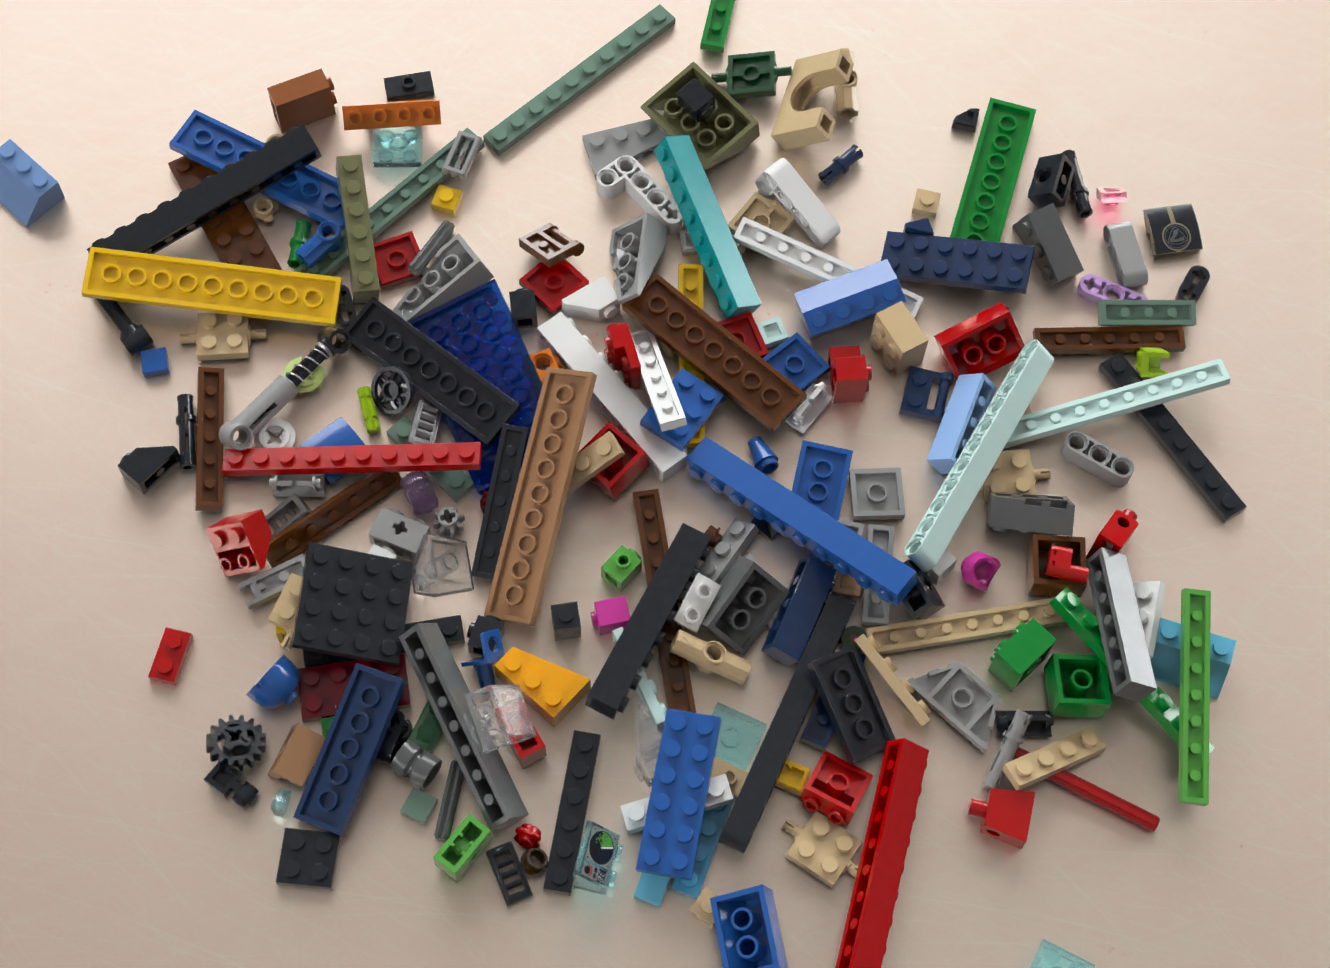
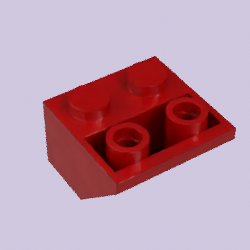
(241, 542)

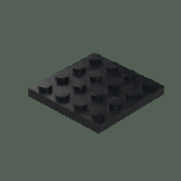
(352, 604)

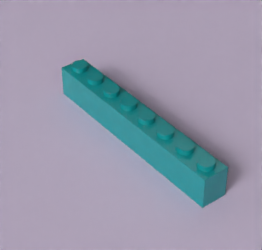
(707, 226)

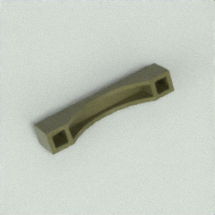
(358, 228)

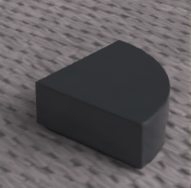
(967, 120)

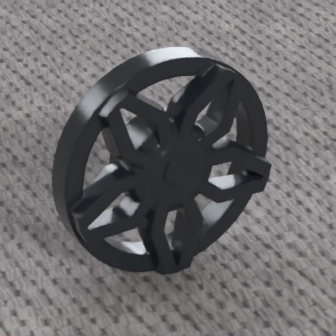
(392, 390)

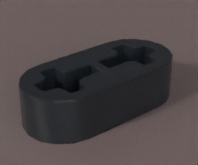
(1196, 289)
(347, 306)

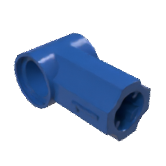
(319, 246)

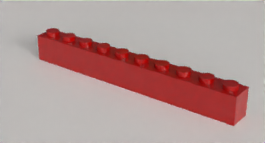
(883, 855)

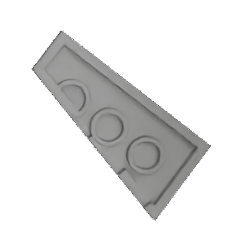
(630, 139)

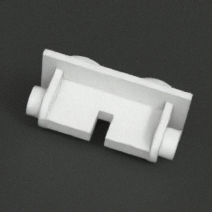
(810, 409)
(696, 602)

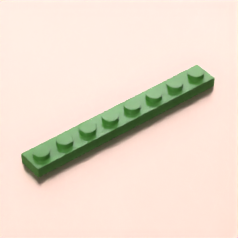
(1194, 697)

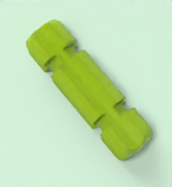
(368, 410)

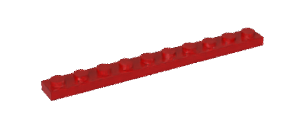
(352, 459)

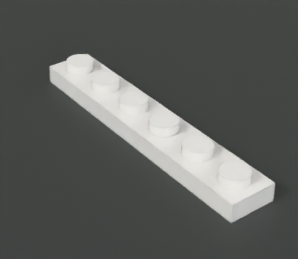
(658, 382)

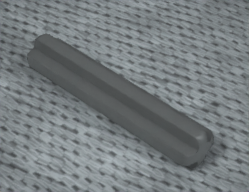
(431, 248)
(449, 802)

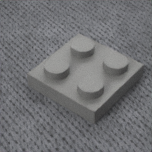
(876, 494)

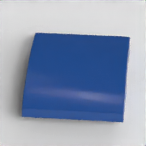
(335, 434)

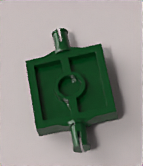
(752, 75)

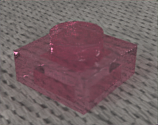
(1111, 195)

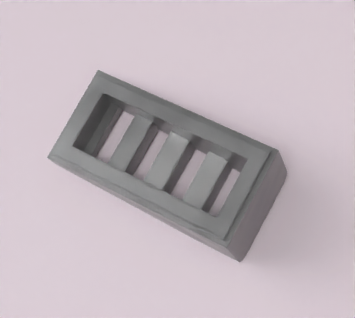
(424, 423)
(287, 507)

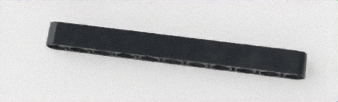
(785, 726)

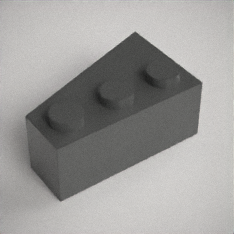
(1051, 244)
(1030, 513)

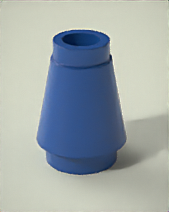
(762, 456)

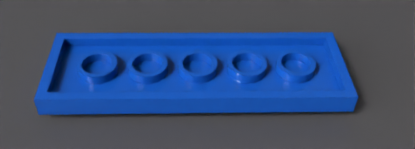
(679, 794)

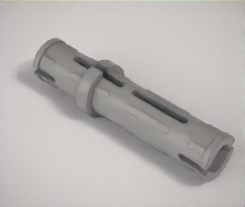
(1008, 748)

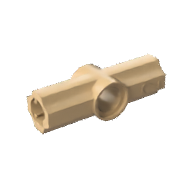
(847, 93)
(696, 651)

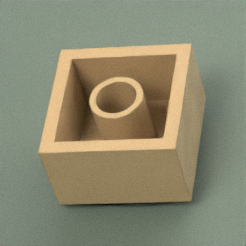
(898, 338)

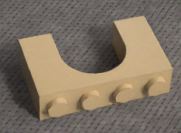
(809, 75)

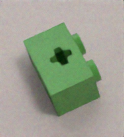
(463, 847)

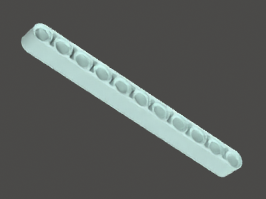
(978, 456)

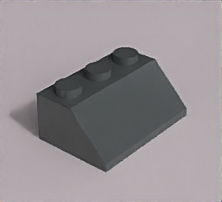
(744, 605)

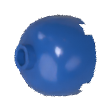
(276, 685)

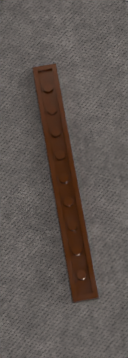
(654, 547)

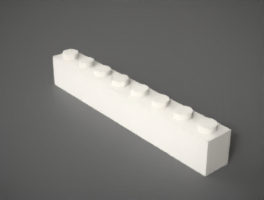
(610, 394)

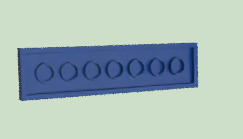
(218, 145)

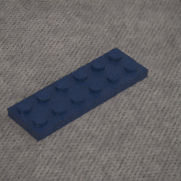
(959, 262)
(350, 749)

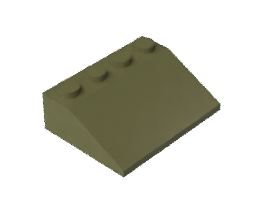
(714, 138)

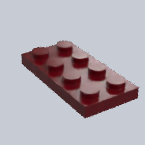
(324, 686)

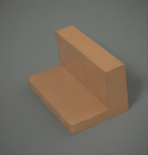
(297, 755)

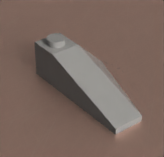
(635, 252)
(450, 276)

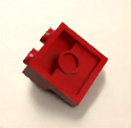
(623, 354)
(835, 788)

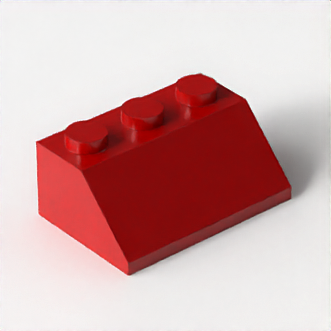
(981, 342)

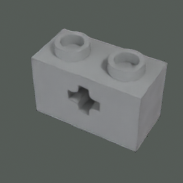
(390, 523)

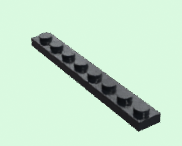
(1178, 444)

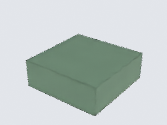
(419, 806)

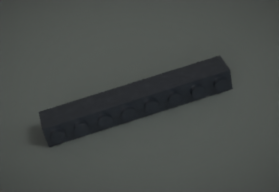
(647, 622)

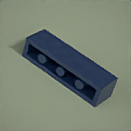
(799, 610)

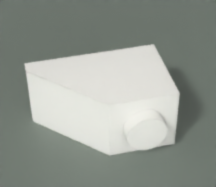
(592, 302)

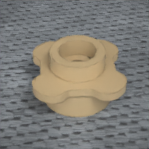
(264, 203)

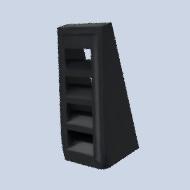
(497, 852)

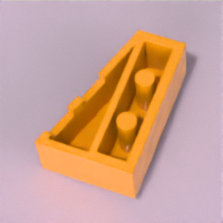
(544, 685)

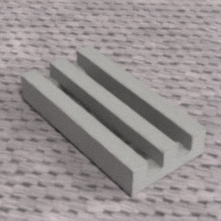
(471, 156)

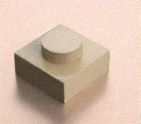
(926, 203)
(702, 907)

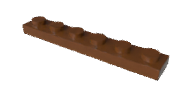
(1110, 339)
(208, 445)
(330, 515)

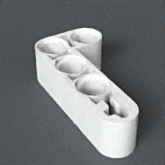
(799, 201)
(666, 212)

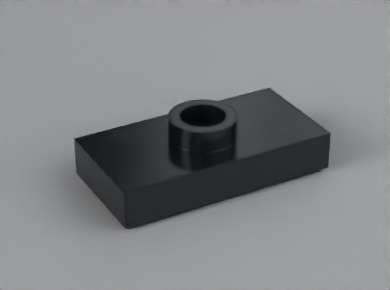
(409, 86)

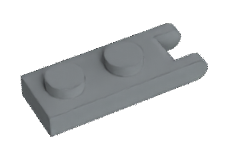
(271, 582)

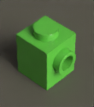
(621, 568)

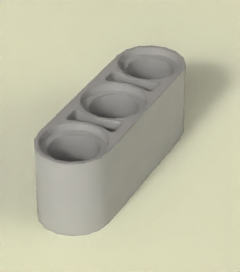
(1125, 254)
(1092, 448)

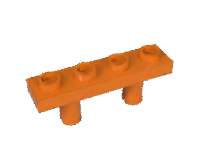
(391, 114)

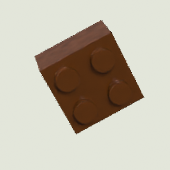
(1038, 555)

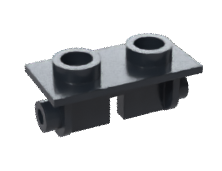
(1038, 727)

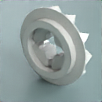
(275, 427)

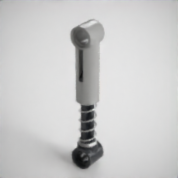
(282, 390)

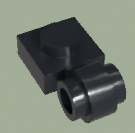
(226, 782)

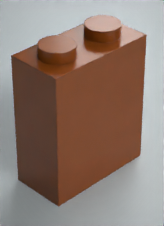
(302, 100)

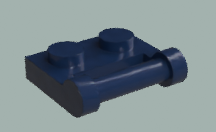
(918, 391)

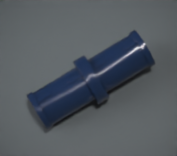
(840, 165)

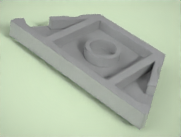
(960, 700)

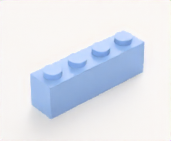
(964, 411)

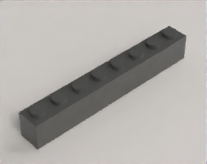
(445, 691)

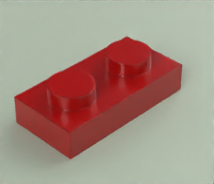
(170, 656)

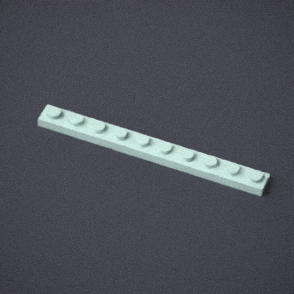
(1119, 401)

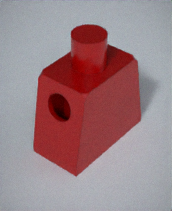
(1116, 531)
(1005, 815)

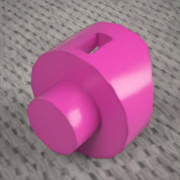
(979, 570)

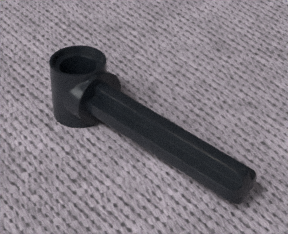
(132, 335)

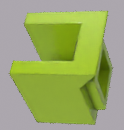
(1149, 361)

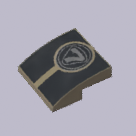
(1172, 229)

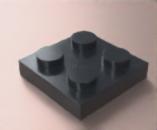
(308, 859)

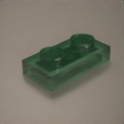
(427, 730)

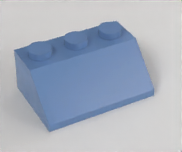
(25, 185)

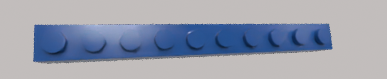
(802, 522)

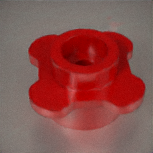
(528, 836)

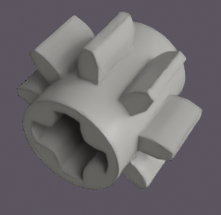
(448, 514)

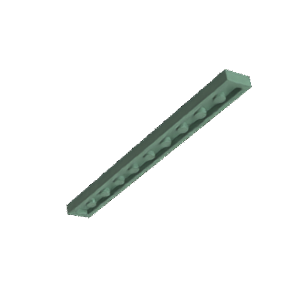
(578, 79)
(395, 204)

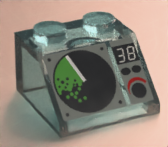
(596, 859)

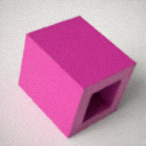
(610, 614)

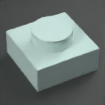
(772, 332)

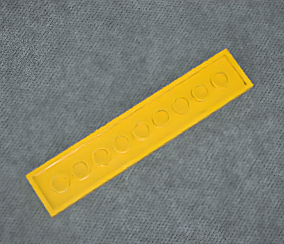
(212, 287)

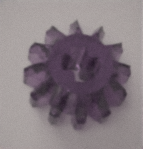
(419, 492)

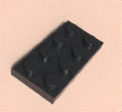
(851, 703)

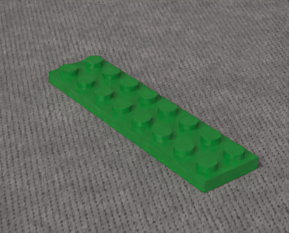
(993, 171)

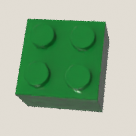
(1021, 654)
(1077, 686)

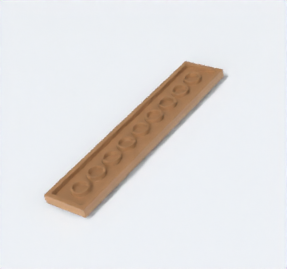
(540, 496)

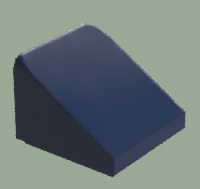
(919, 227)

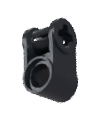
(394, 737)

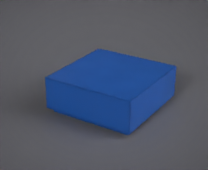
(154, 362)

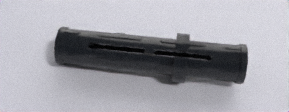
(1078, 191)
(185, 405)

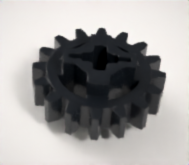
(236, 743)

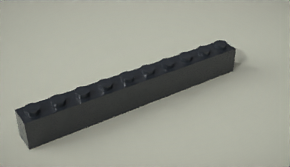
(215, 194)

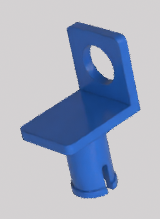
(484, 664)

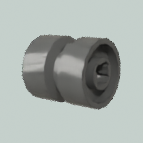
(418, 766)

